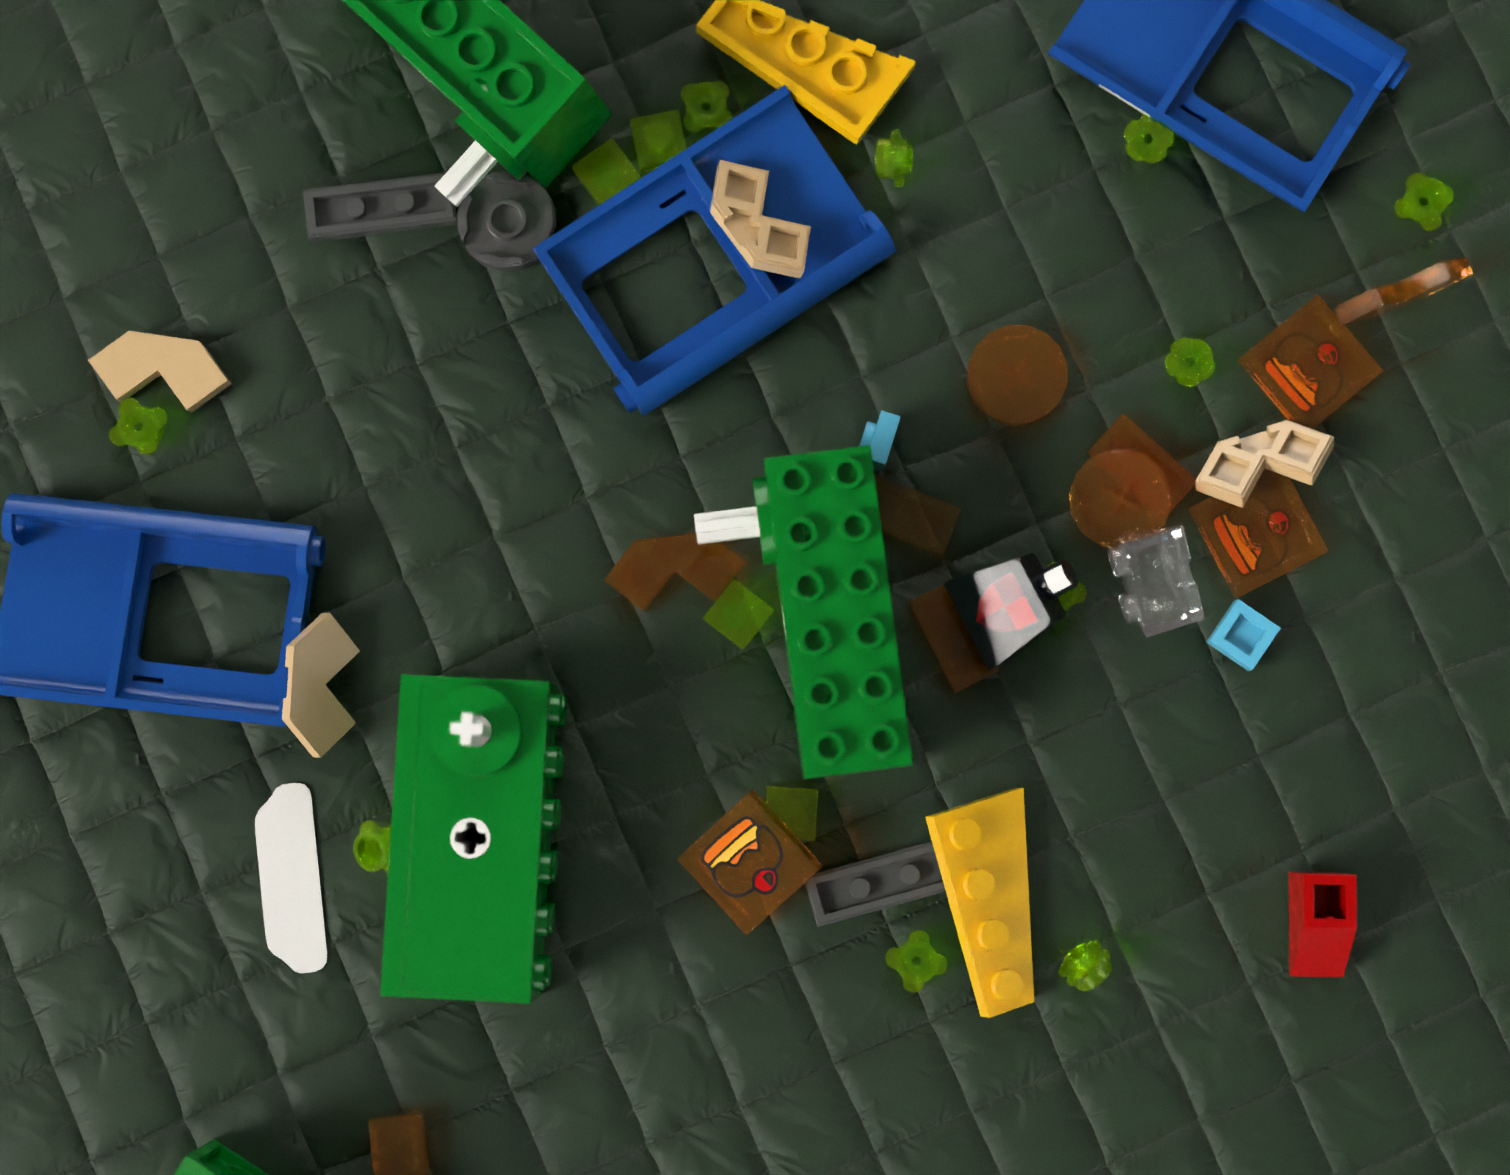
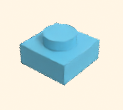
(880, 438)
(1243, 635)

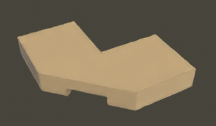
(761, 240)
(142, 357)
(1282, 448)
(310, 706)

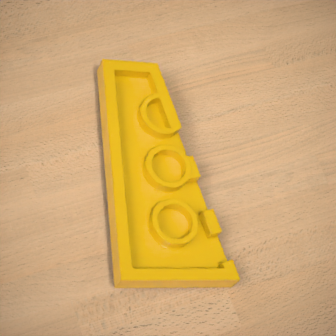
(825, 73)
(987, 888)

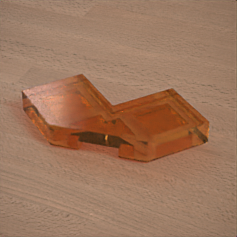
(1391, 296)
(654, 561)

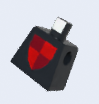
(1011, 604)

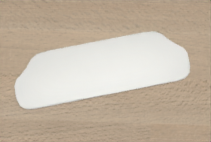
(291, 879)

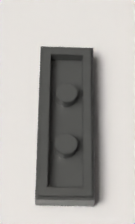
(377, 208)
(874, 884)

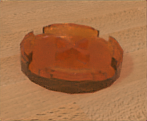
(1017, 375)
(1120, 496)

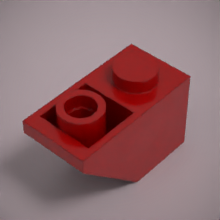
(1321, 922)

